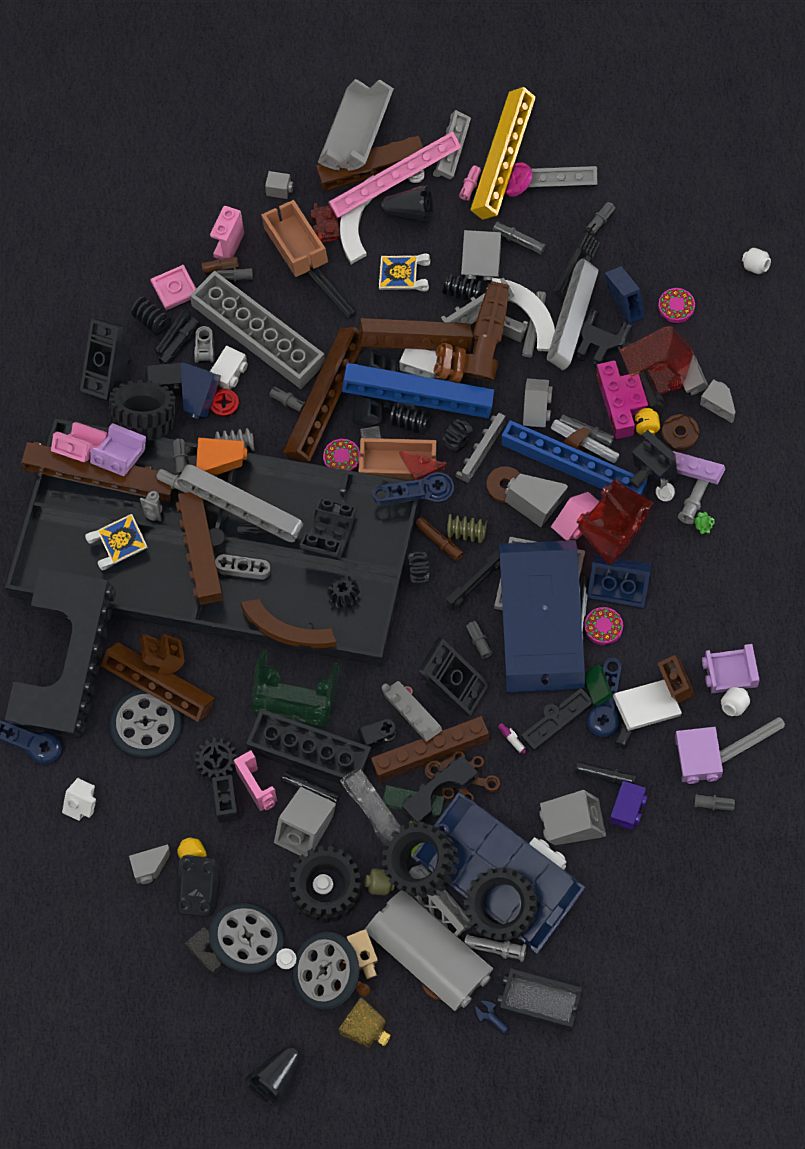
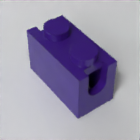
(627, 805)

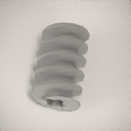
(247, 437)

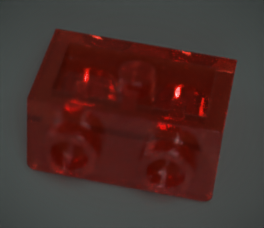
(326, 223)

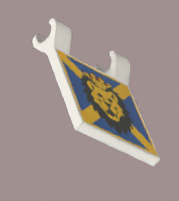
(401, 272)
(120, 540)

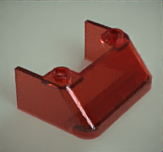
(665, 356)

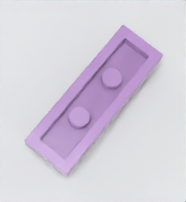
(699, 468)

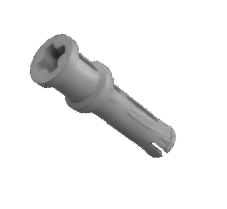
(692, 503)
(505, 949)

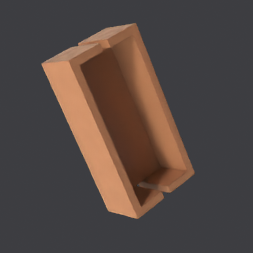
(294, 238)
(382, 456)

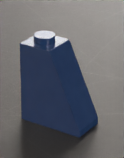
(625, 294)
(198, 389)

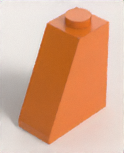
(220, 455)

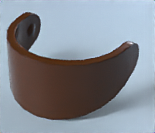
(575, 439)

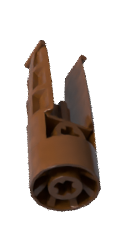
(487, 333)

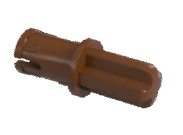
(220, 264)

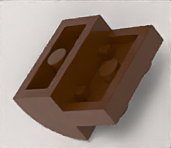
(163, 653)

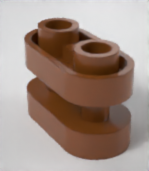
(449, 362)

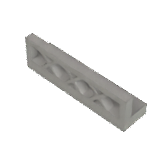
(444, 902)

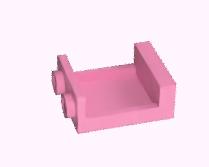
(228, 231)
(79, 442)
(245, 766)

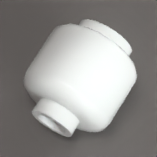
(756, 261)
(735, 701)

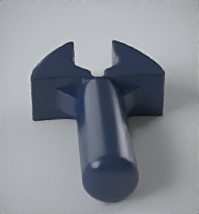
(491, 1016)

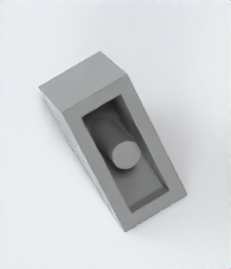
(719, 400)
(149, 863)

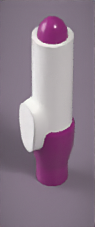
(512, 737)

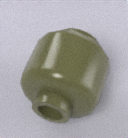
(378, 883)

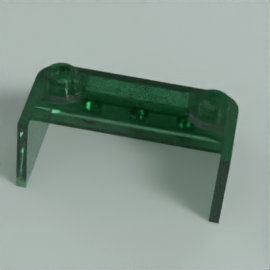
(291, 701)

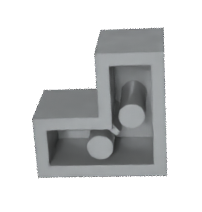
(537, 396)

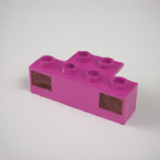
(622, 398)

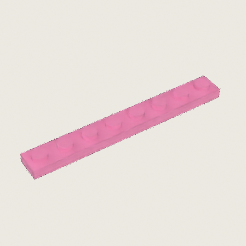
(394, 174)

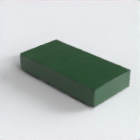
(598, 685)

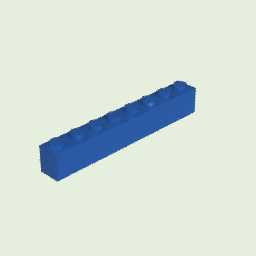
(417, 390)
(565, 458)

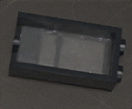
(539, 999)

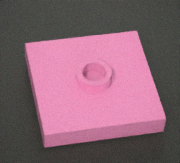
(173, 287)

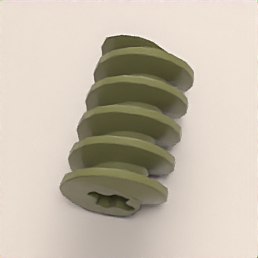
(466, 529)

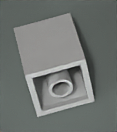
(481, 254)
(535, 497)
(572, 818)
(304, 822)

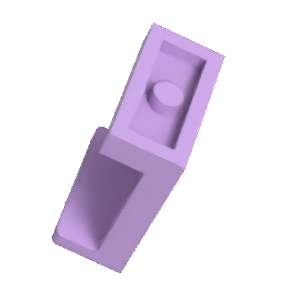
(119, 450)
(731, 669)
(699, 755)

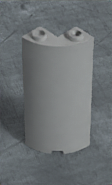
(355, 125)
(429, 950)

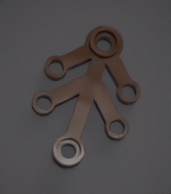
(479, 782)

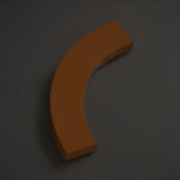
(283, 632)

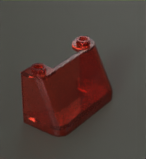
(614, 520)

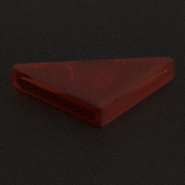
(421, 466)

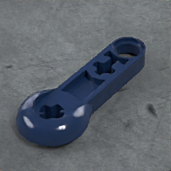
(417, 489)
(606, 709)
(32, 743)

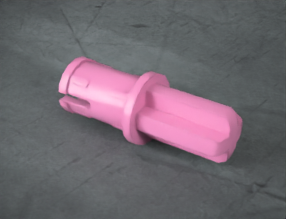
(470, 183)

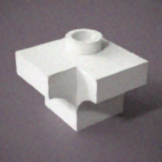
(79, 800)

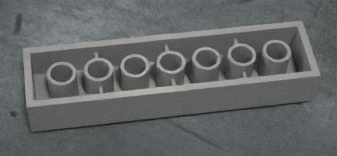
(257, 329)

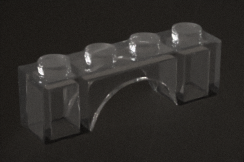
(374, 807)

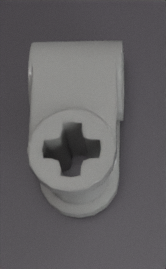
(204, 347)

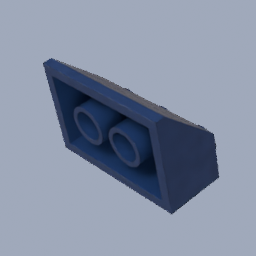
(619, 583)

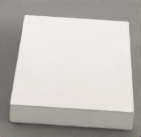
(646, 705)

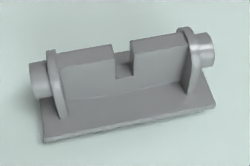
(152, 506)

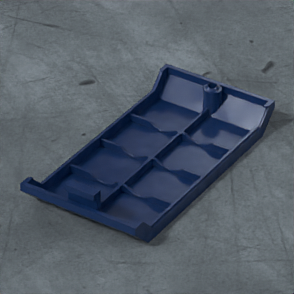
(542, 616)
(489, 844)

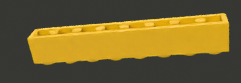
(503, 153)

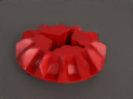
(230, 398)

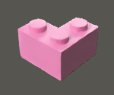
(566, 522)

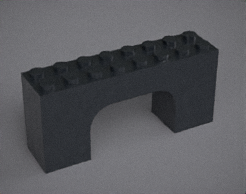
(66, 703)

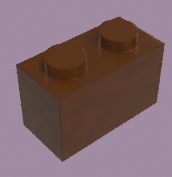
(676, 679)

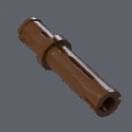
(445, 544)

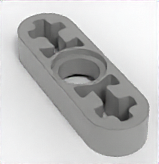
(258, 563)

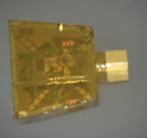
(364, 1025)

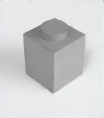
(278, 185)

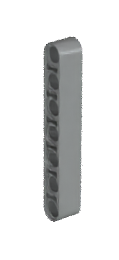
(572, 314)
(240, 503)

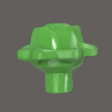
(704, 522)

